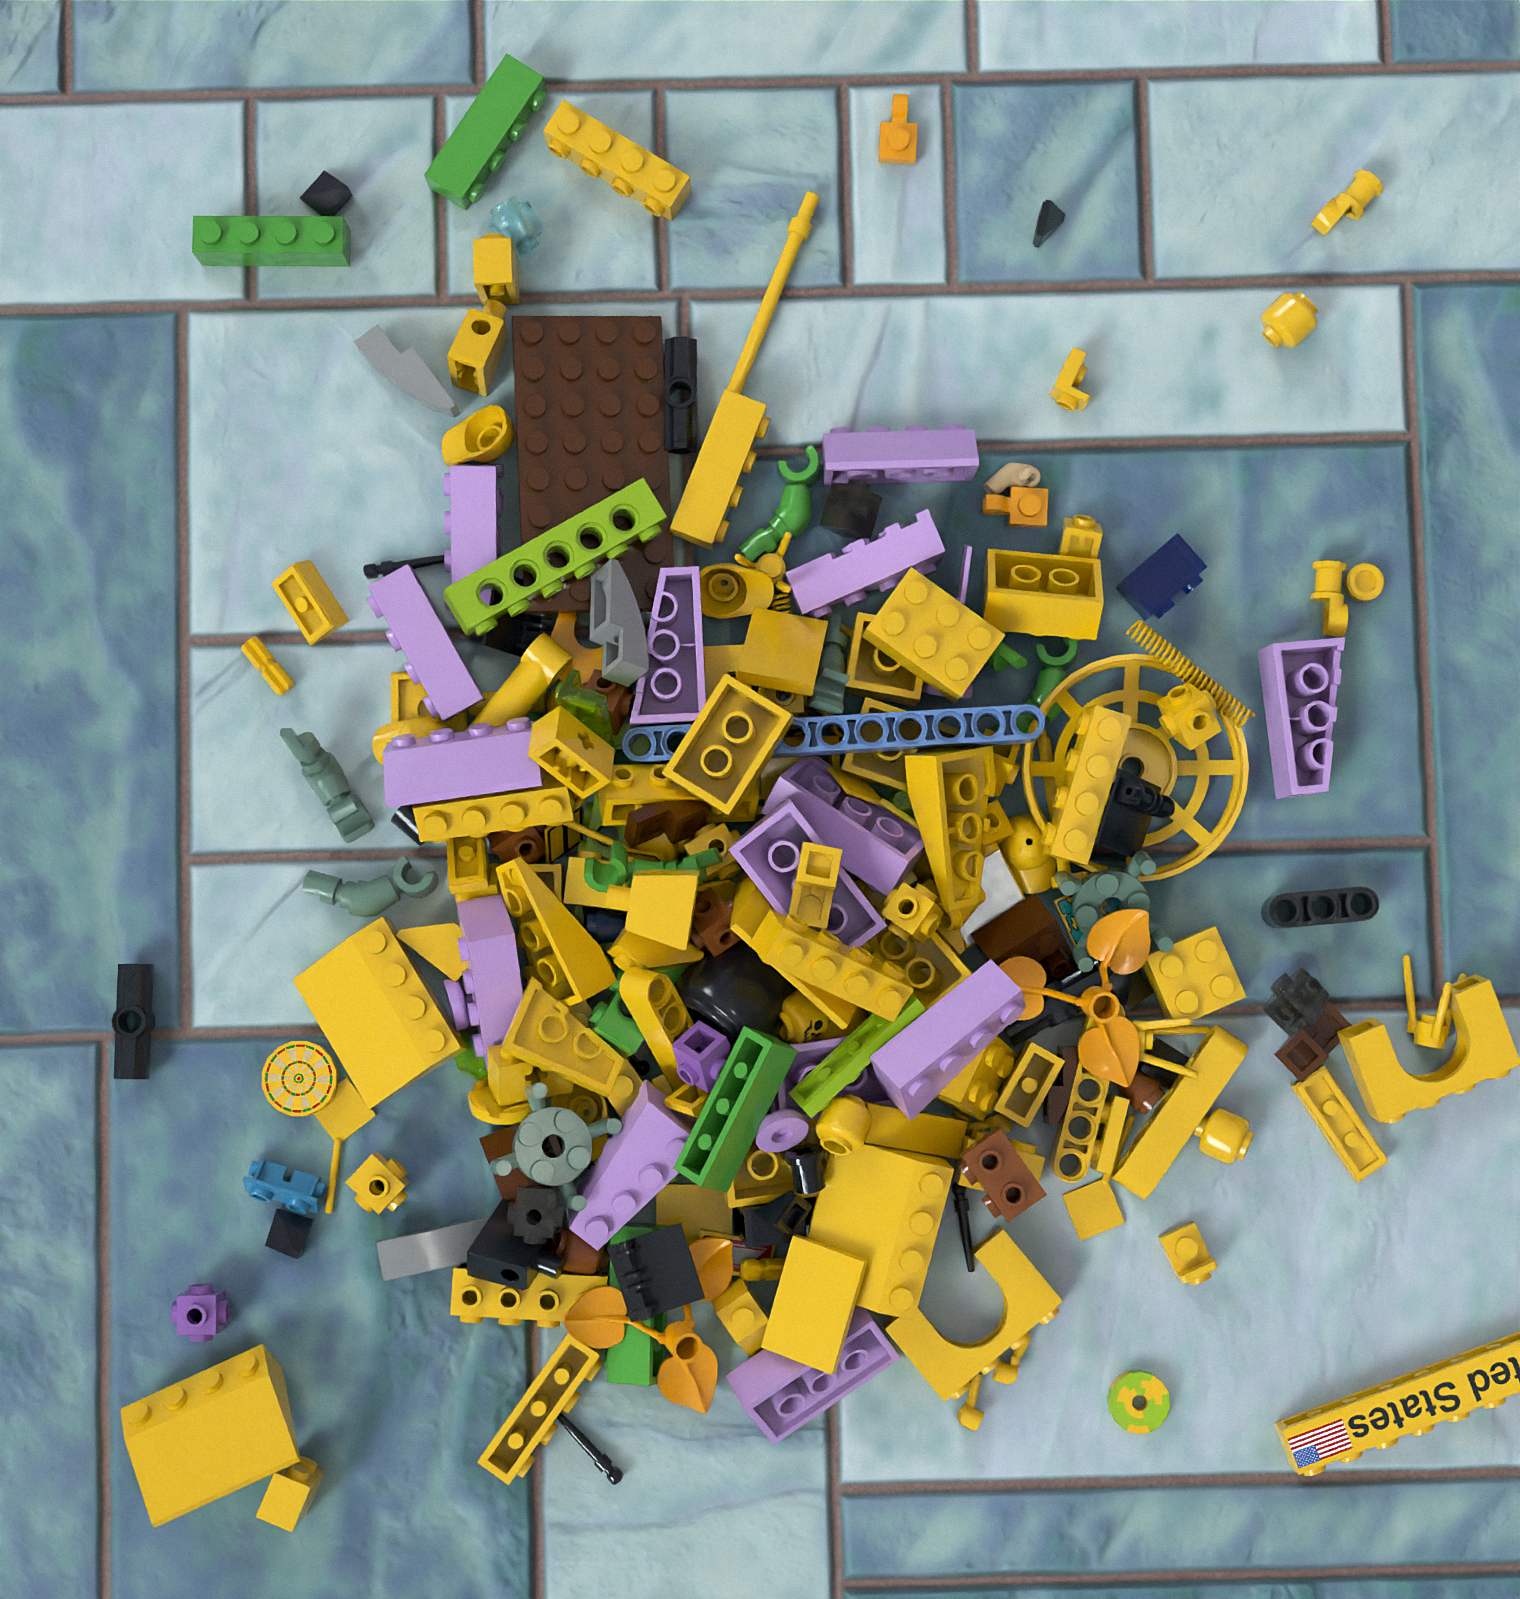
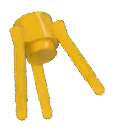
(771, 564)
(1147, 1029)
(1431, 1029)

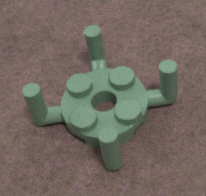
(1100, 885)
(575, 1151)

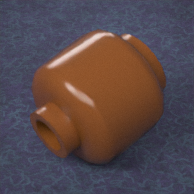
(579, 1255)

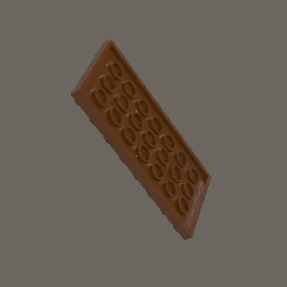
(585, 431)

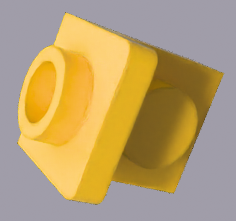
(1071, 374)
(1080, 537)
(1188, 1254)

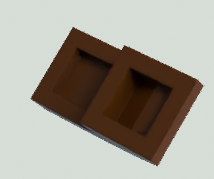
(674, 818)
(1311, 1045)
(1059, 1094)

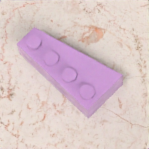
(473, 520)
(866, 567)
(425, 644)
(675, 683)
(1300, 712)
(491, 970)
(946, 1038)
(631, 1167)

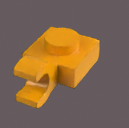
(898, 137)
(1024, 506)

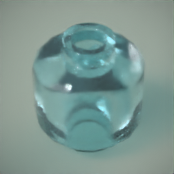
(517, 221)

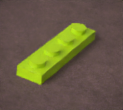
(850, 1058)

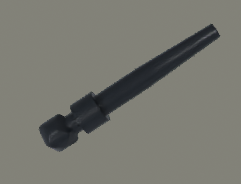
(372, 571)
(961, 1206)
(601, 1460)

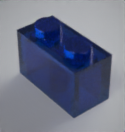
(1161, 577)

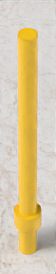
(798, 231)

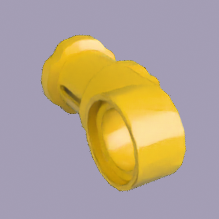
(1350, 202)
(1328, 591)

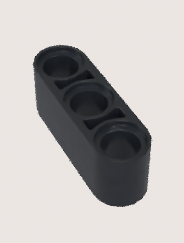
(1337, 912)

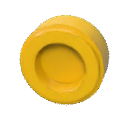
(1363, 582)

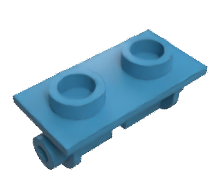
(269, 1184)

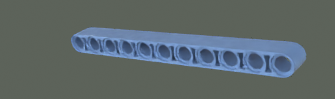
(852, 725)

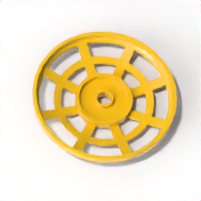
(1155, 757)

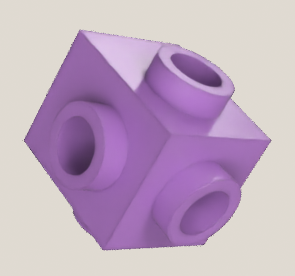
(701, 1055)
(214, 1311)

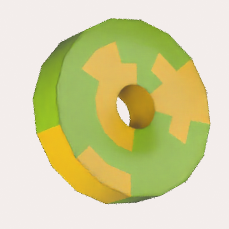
(1141, 1419)

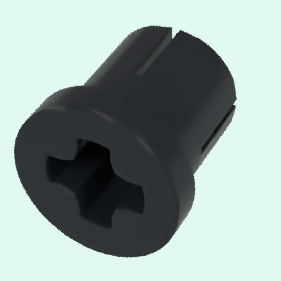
(806, 1167)

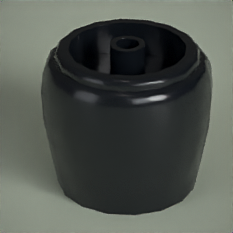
(734, 992)

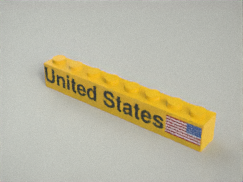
(1402, 1406)

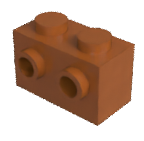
(1001, 1174)

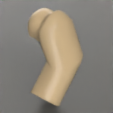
(1012, 476)

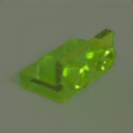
(585, 705)

